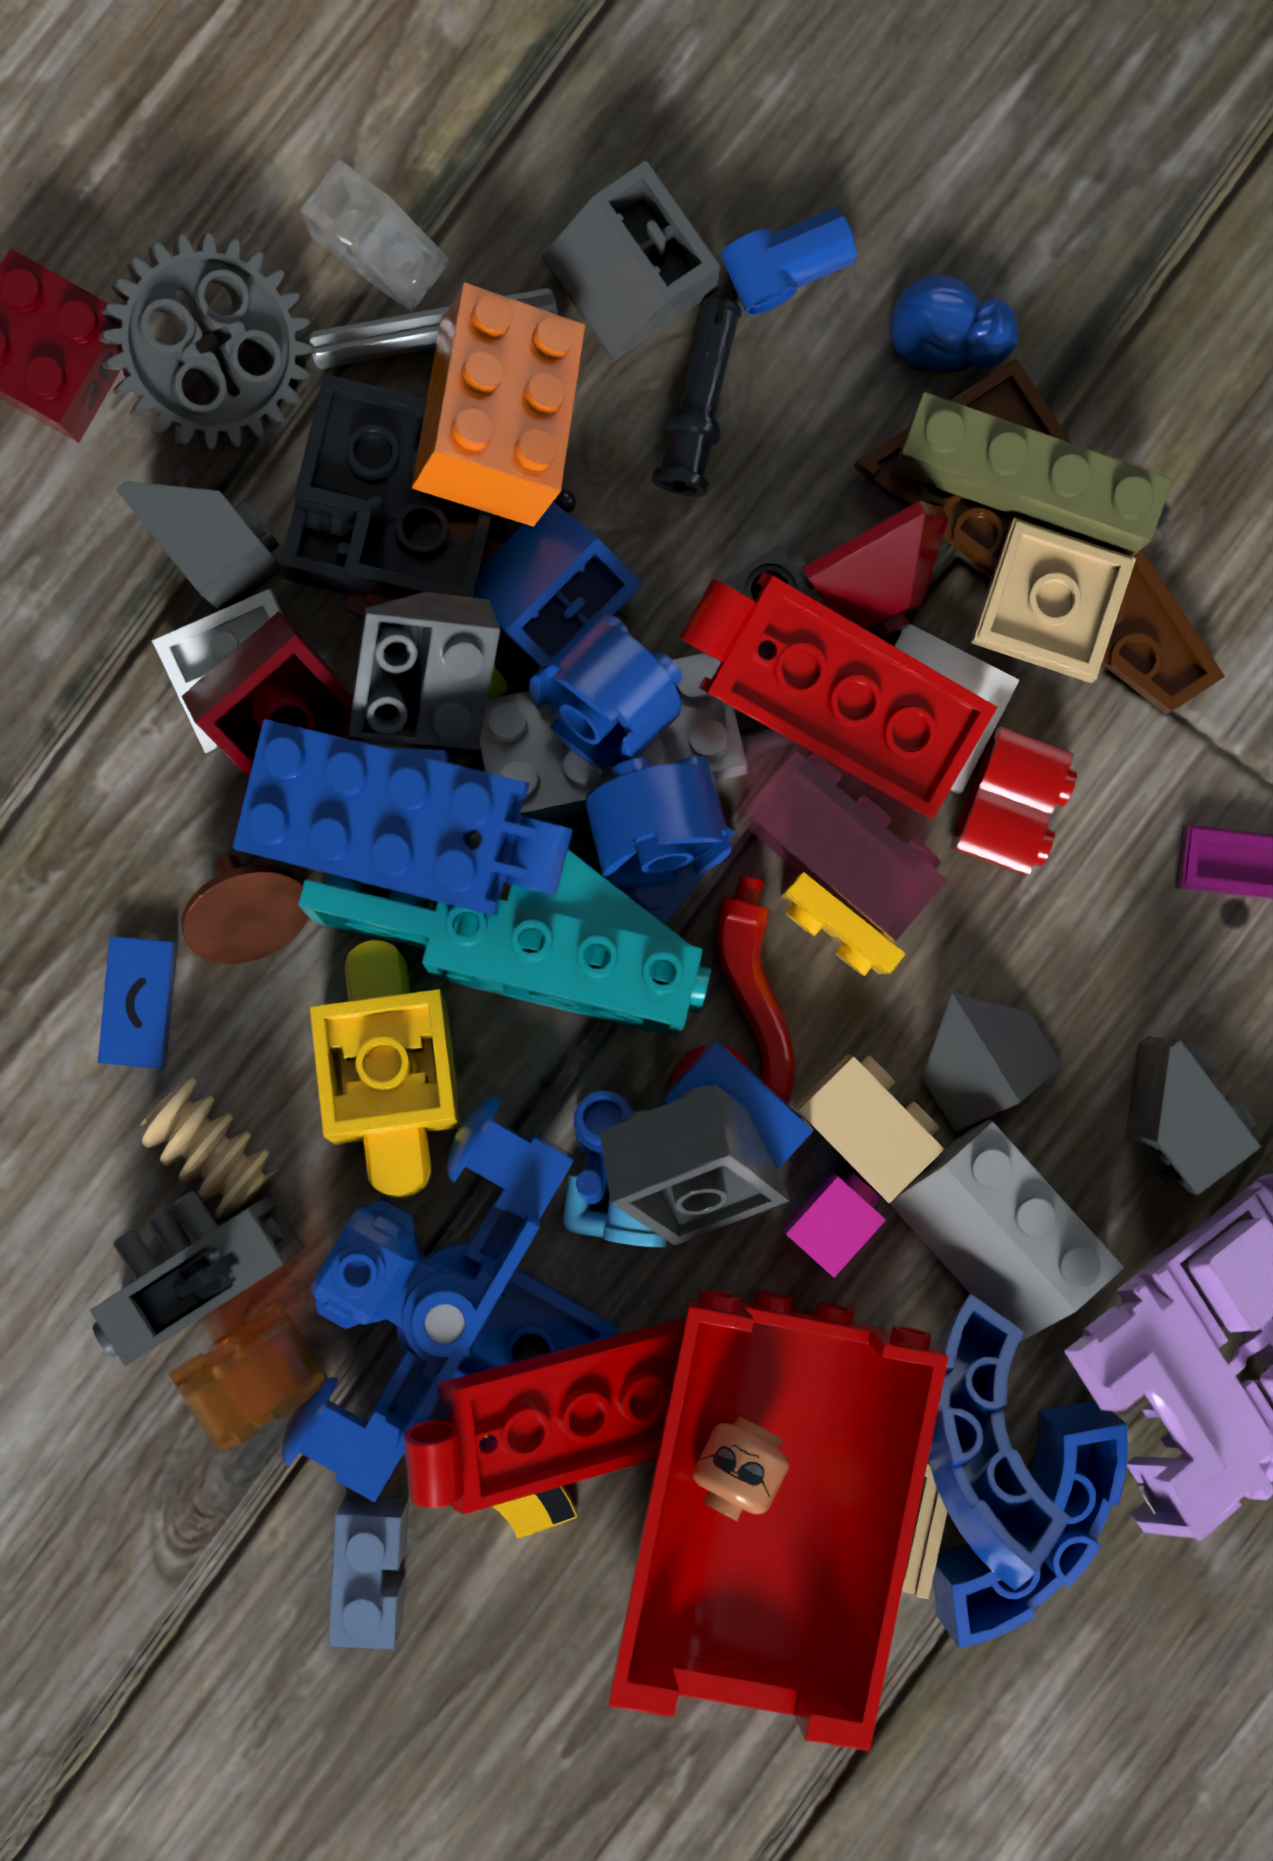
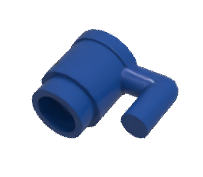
(594, 1114)

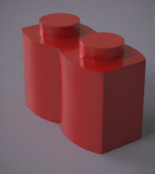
(1013, 802)

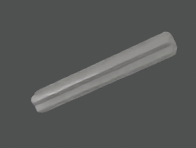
(396, 334)

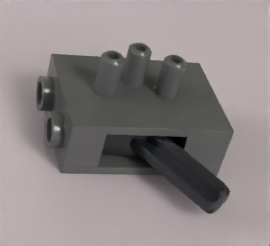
(196, 1275)

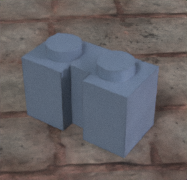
(364, 1596)

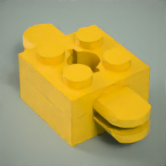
(386, 1068)

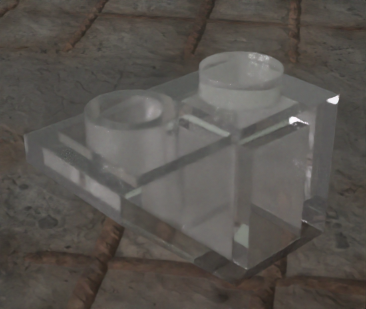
(373, 235)

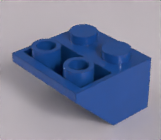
(552, 584)

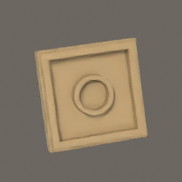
(1053, 600)

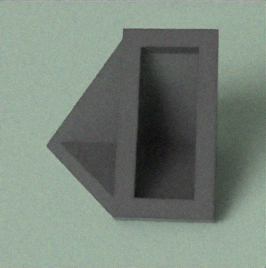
(985, 1060)

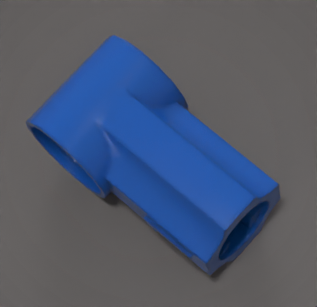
(772, 266)

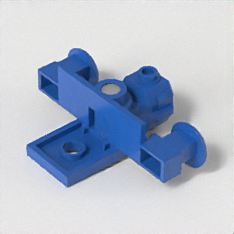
(450, 1307)

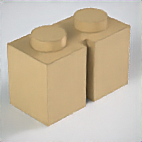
(870, 1126)

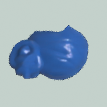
(948, 328)

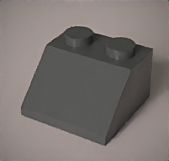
(211, 542)
(690, 1166)

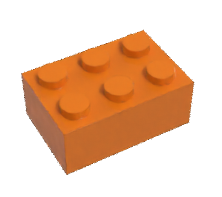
(499, 406)

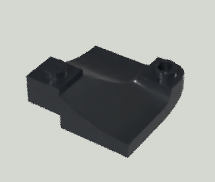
(355, 505)

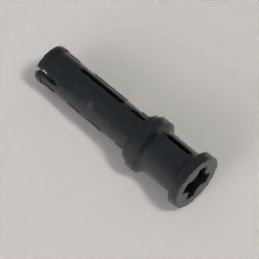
(693, 426)

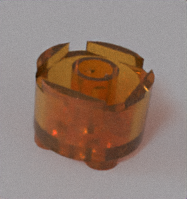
(249, 1377)

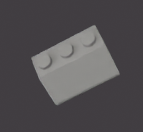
(1005, 1231)

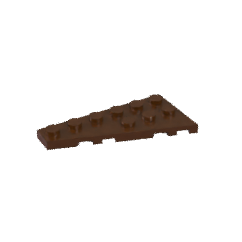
(1151, 640)

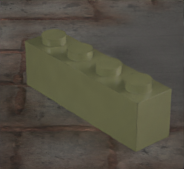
(1032, 475)

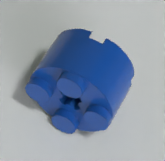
(608, 693)
(657, 821)

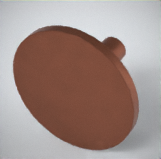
(243, 913)

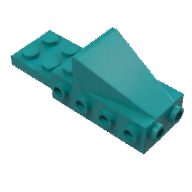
(570, 930)

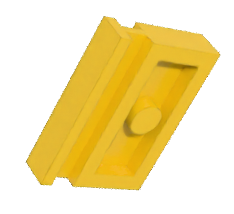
(860, 943)

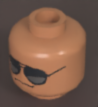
(741, 1468)

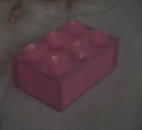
(843, 845)

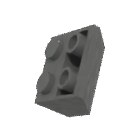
(632, 261)
(425, 670)
(1182, 1117)

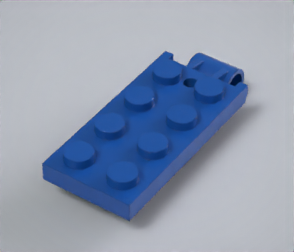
(394, 820)

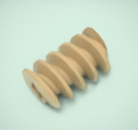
(206, 1149)

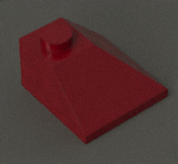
(882, 570)

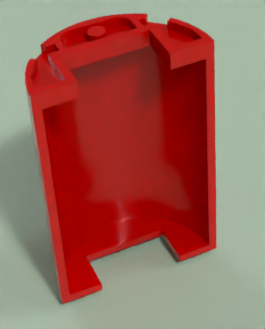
(796, 1600)

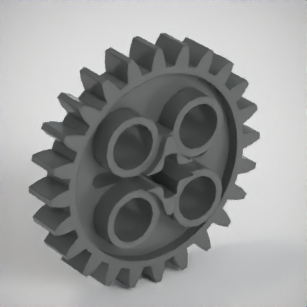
(157, 369)

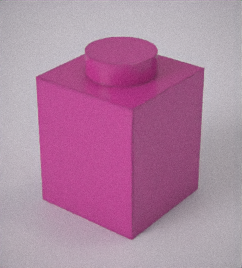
(835, 1221)

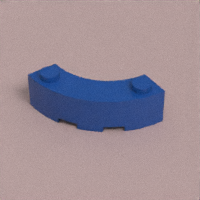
(971, 1456)
(1083, 1472)

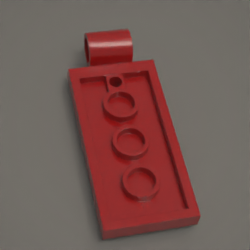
(838, 690)
(545, 1421)

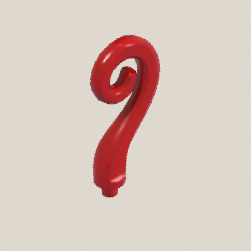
(739, 947)

